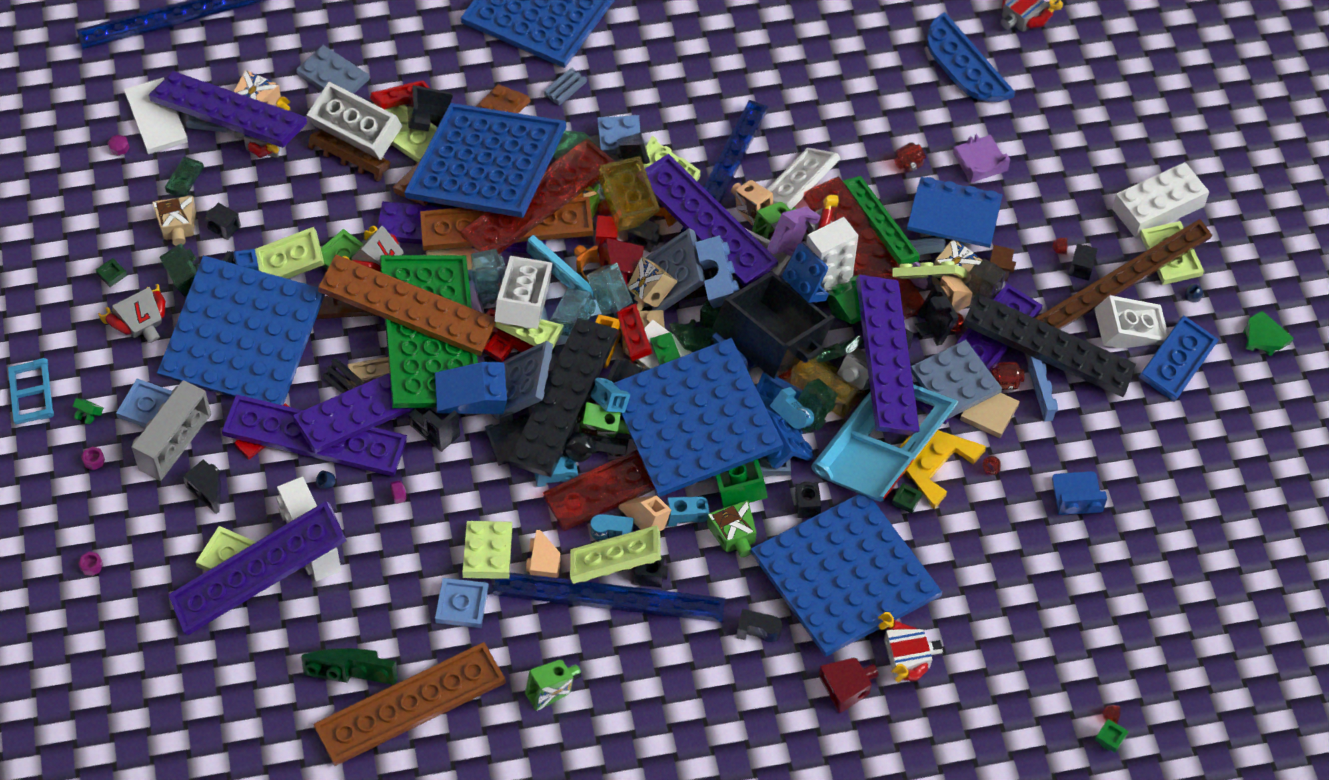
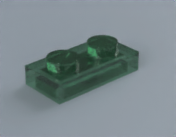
(184, 177)

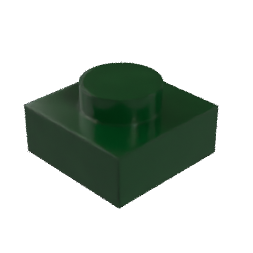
(111, 272)
(907, 498)

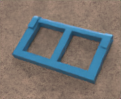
(45, 388)

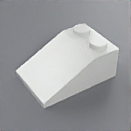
(1130, 323)

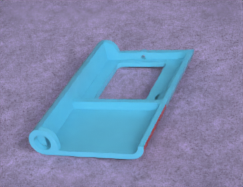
(870, 464)

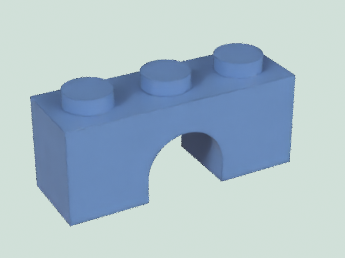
(713, 254)

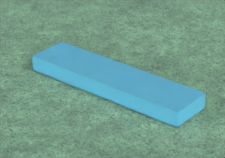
(559, 268)

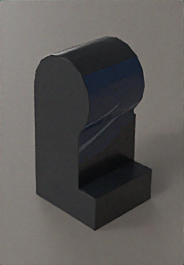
(759, 625)

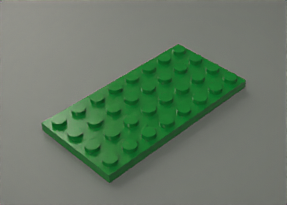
(412, 354)

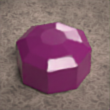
(118, 145)
(93, 458)
(398, 492)
(90, 563)

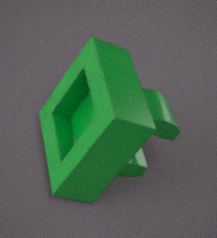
(88, 408)
(1111, 736)

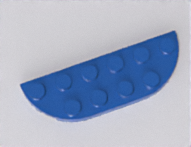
(965, 62)

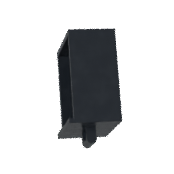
(773, 325)

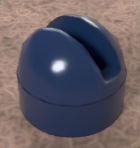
(1196, 297)
(325, 480)

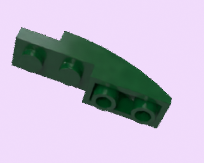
(349, 662)

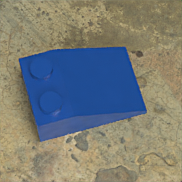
(472, 389)

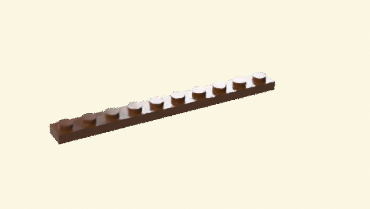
(1127, 275)

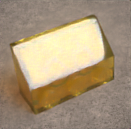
(628, 192)
(847, 393)

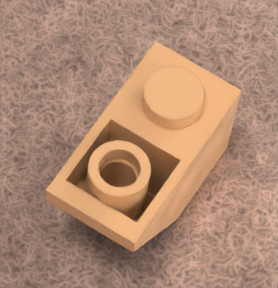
(956, 292)
(647, 511)
(545, 557)

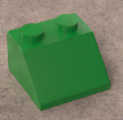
(844, 301)
(741, 484)

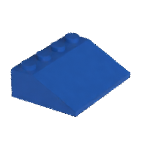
(955, 212)

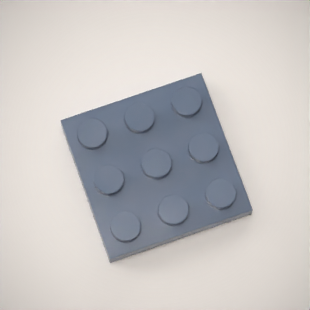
(682, 262)
(957, 375)
(526, 377)

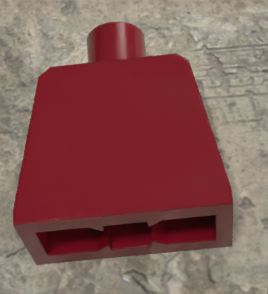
(622, 253)
(847, 681)

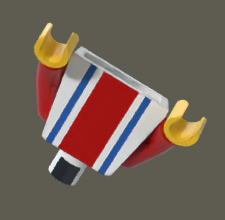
(907, 649)

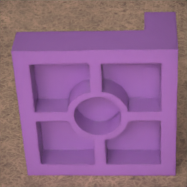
(981, 158)
(791, 230)

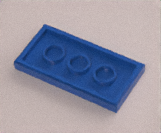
(1178, 358)

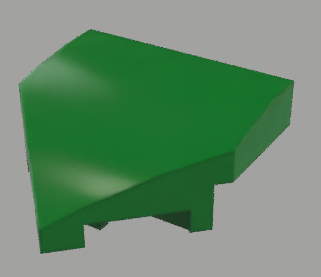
(1265, 334)

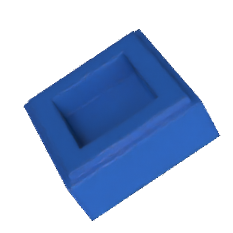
(246, 258)

